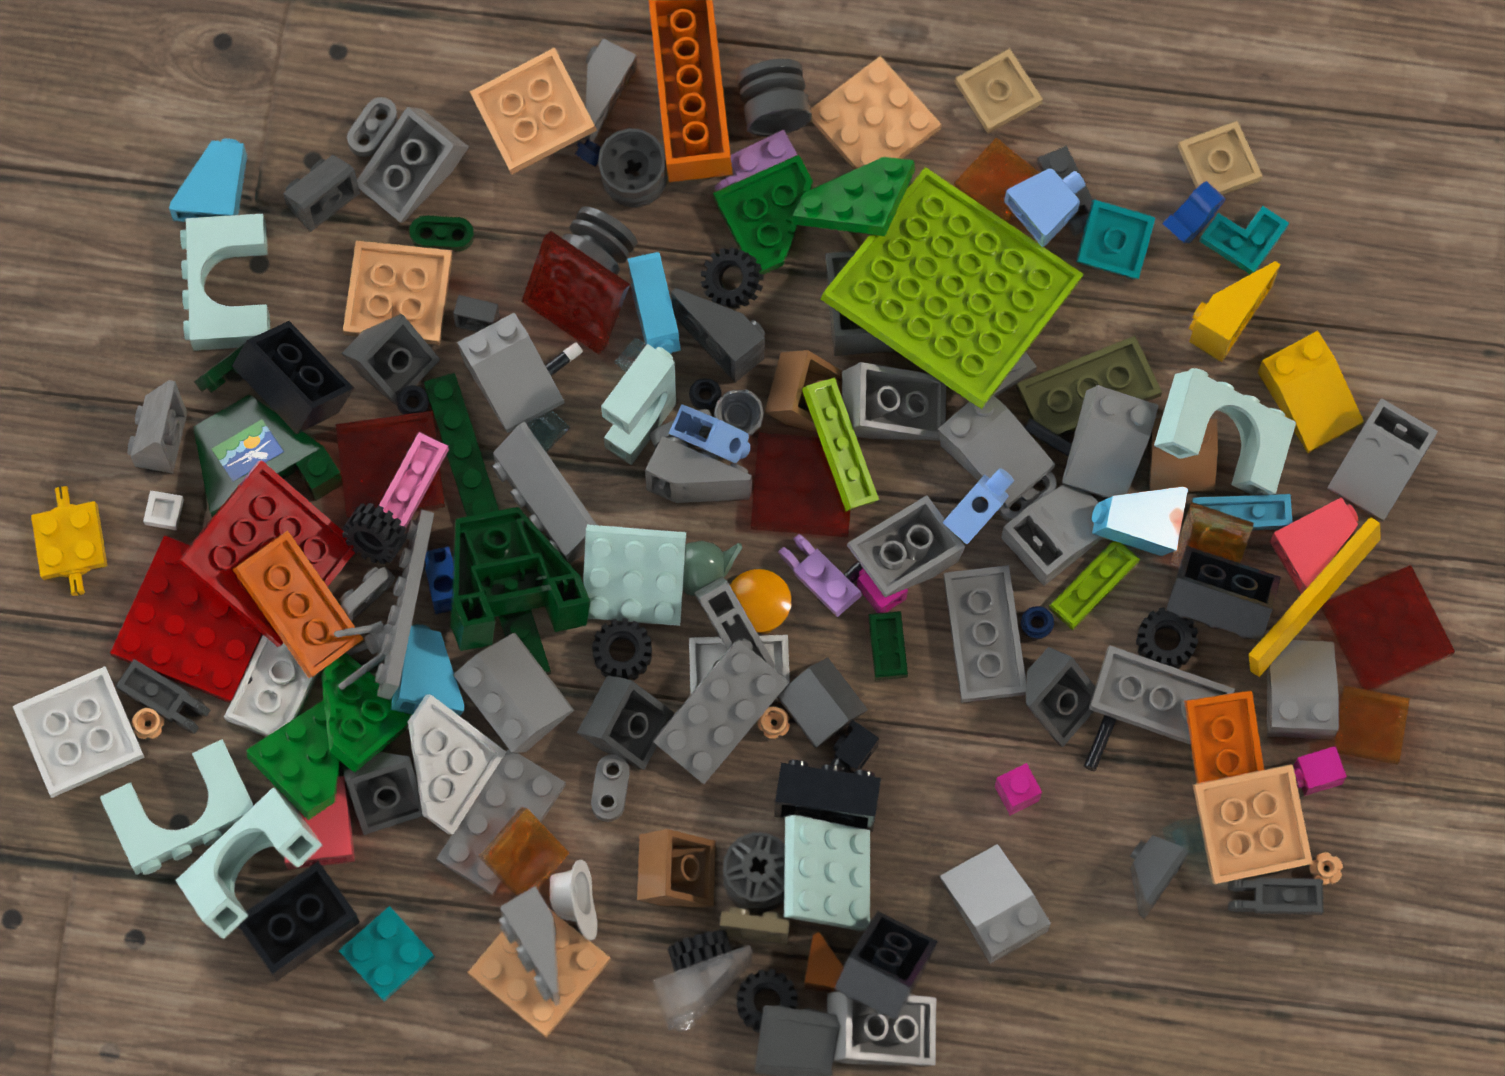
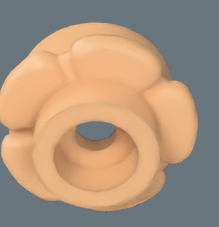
(780, 716)
(141, 717)
(1325, 859)

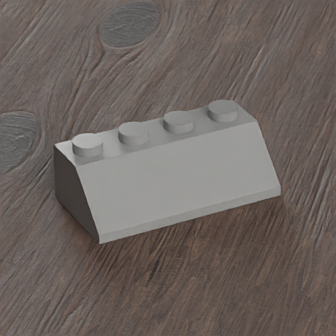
(543, 492)

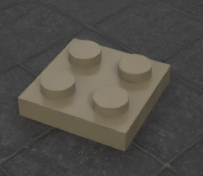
(741, 925)

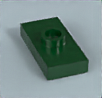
(887, 645)

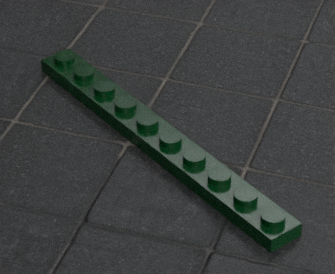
(475, 487)

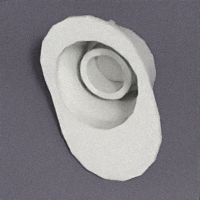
(573, 898)

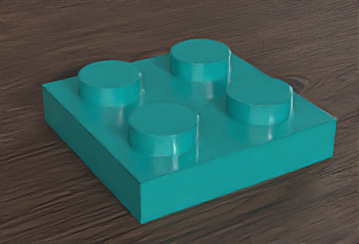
(1115, 239)
(386, 953)

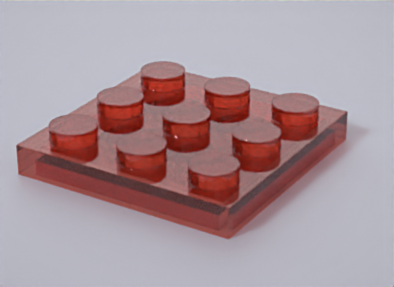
(575, 292)
(373, 454)
(796, 488)
(1387, 629)

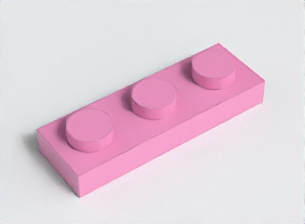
(413, 478)

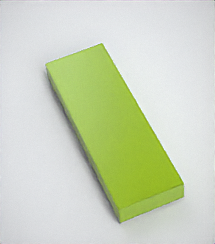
(1094, 584)

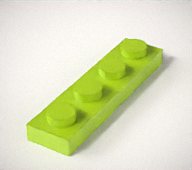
(840, 444)

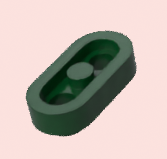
(442, 232)
(213, 378)

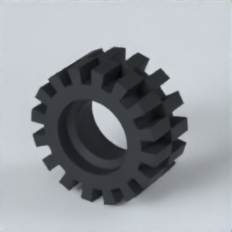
(715, 272)
(374, 533)
(1167, 619)
(617, 631)
(698, 949)
(758, 982)

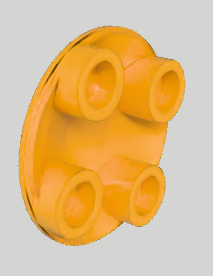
(763, 598)

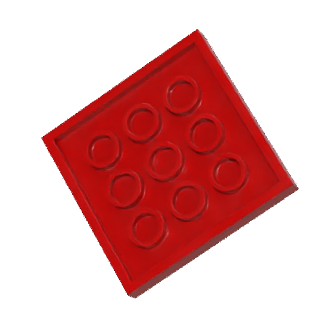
(248, 521)
(186, 629)

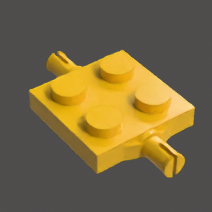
(69, 540)

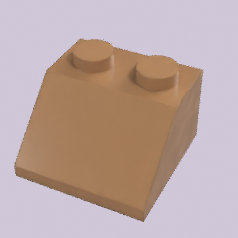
(792, 374)
(1191, 472)
(676, 869)

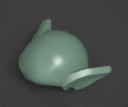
(706, 564)

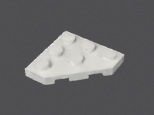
(450, 762)

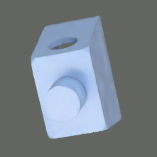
(1045, 202)
(722, 440)
(972, 511)

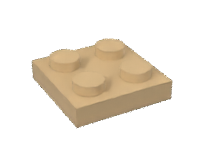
(998, 91)
(1221, 159)

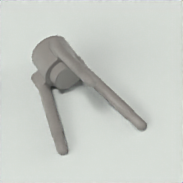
(372, 642)

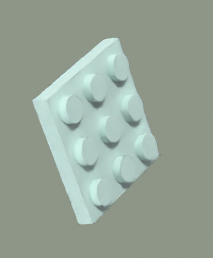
(634, 574)
(827, 873)

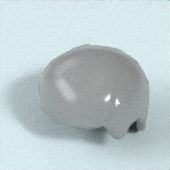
(740, 410)

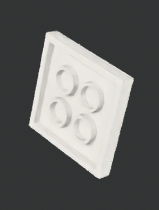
(78, 732)

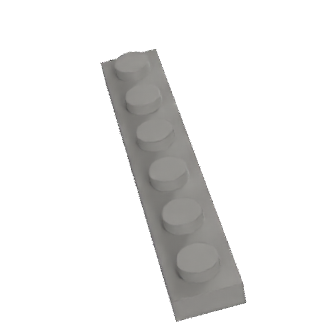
(402, 614)

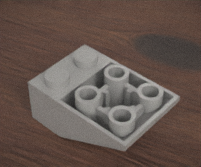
(1382, 459)
(694, 476)
(1053, 532)
(533, 928)

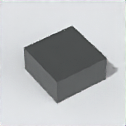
(475, 313)

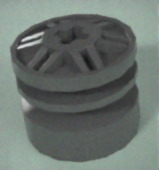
(774, 97)
(635, 150)
(601, 237)
(752, 890)

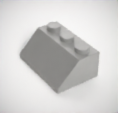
(513, 693)

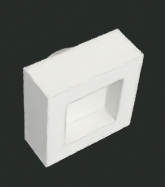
(163, 510)

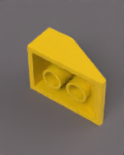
(1229, 311)
(1311, 391)

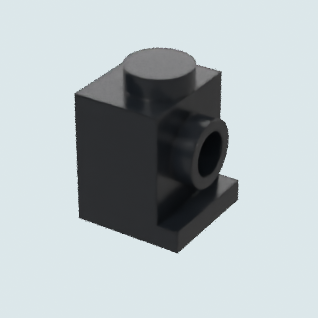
(854, 749)

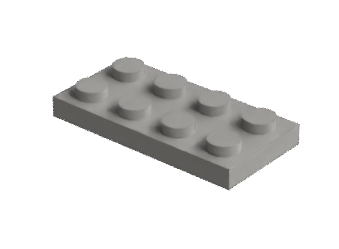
(985, 633)
(1149, 693)
(720, 711)
(512, 785)

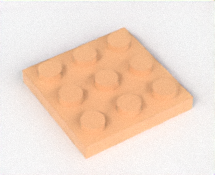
(533, 111)
(874, 116)
(395, 282)
(1252, 824)
(507, 979)

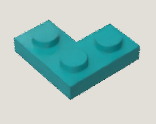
(1247, 246)

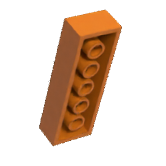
(690, 89)

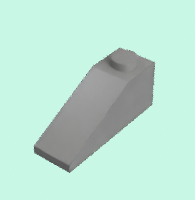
(607, 76)
(730, 618)

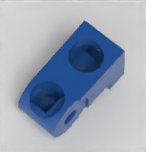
(1195, 212)
(440, 576)

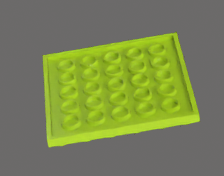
(953, 288)

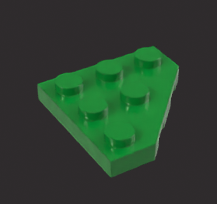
(859, 199)
(762, 210)
(356, 717)
(300, 762)

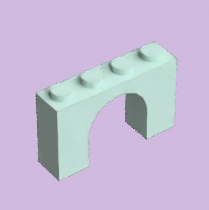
(207, 244)
(640, 403)
(1262, 430)
(151, 845)
(212, 876)

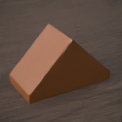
(822, 966)

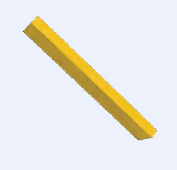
(1314, 597)

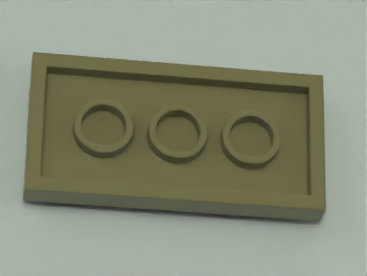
(1058, 394)

